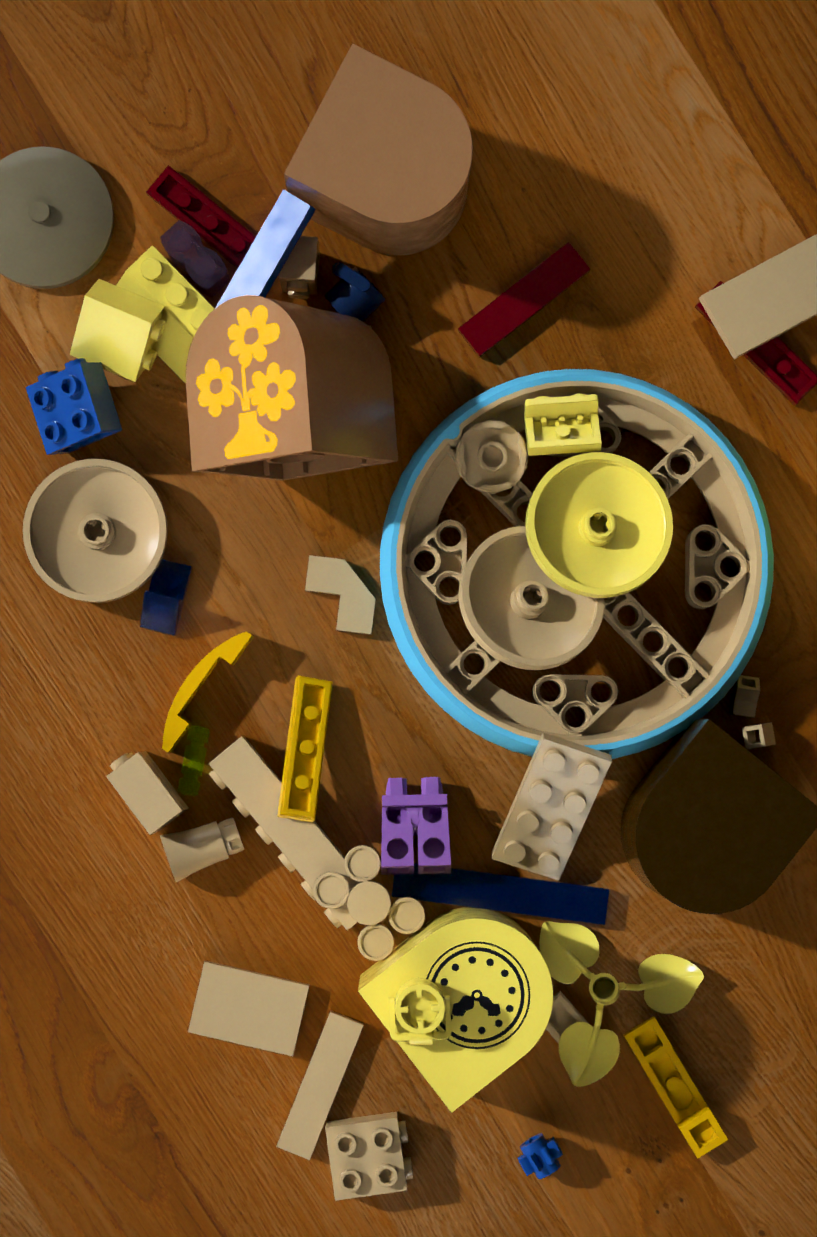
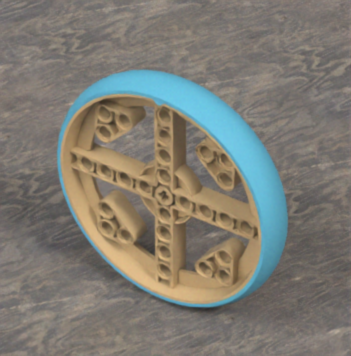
(740, 600)

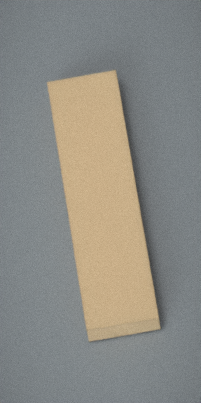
(320, 1085)

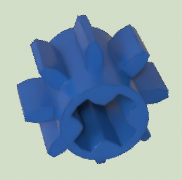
(540, 1156)

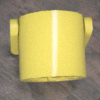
(420, 1010)

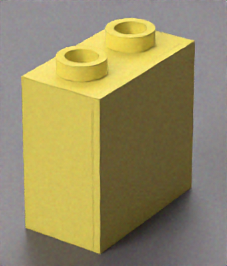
(118, 330)

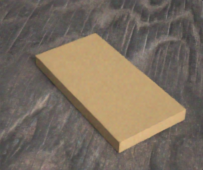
(765, 299)

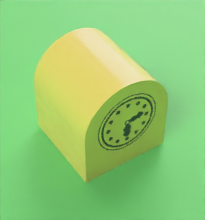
(495, 990)

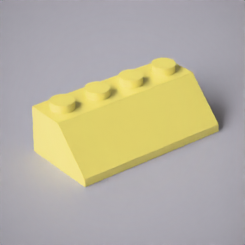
(184, 306)

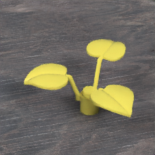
(588, 1050)

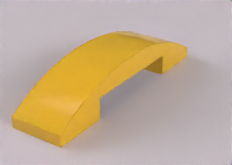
(175, 724)
(675, 1087)

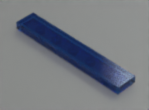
(506, 894)

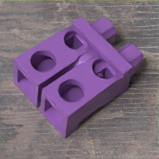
(415, 816)

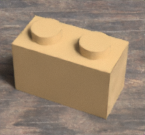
(301, 270)

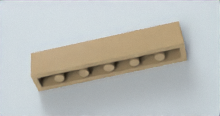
(302, 843)

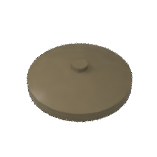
(52, 217)

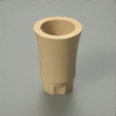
(201, 847)

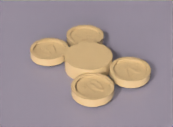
(369, 903)

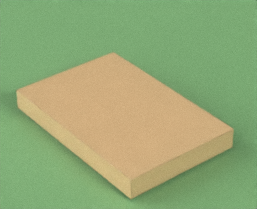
(248, 1008)

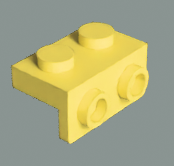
(562, 424)

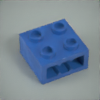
(73, 407)

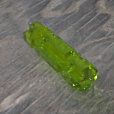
(193, 760)

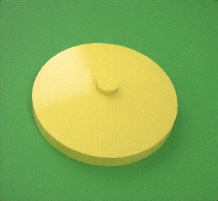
(599, 525)

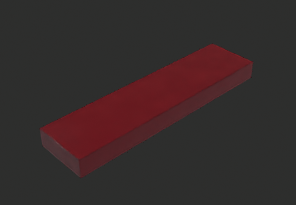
(202, 214)
(524, 299)
(779, 366)

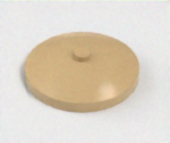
(95, 530)
(519, 610)

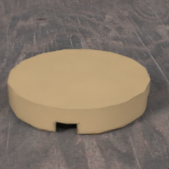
(491, 456)

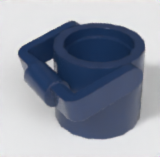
(353, 293)

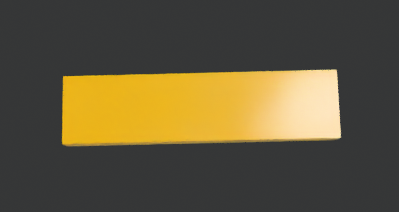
(305, 749)

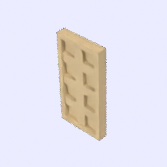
(551, 806)

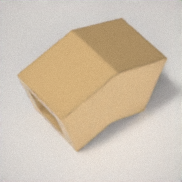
(745, 696)
(766, 735)

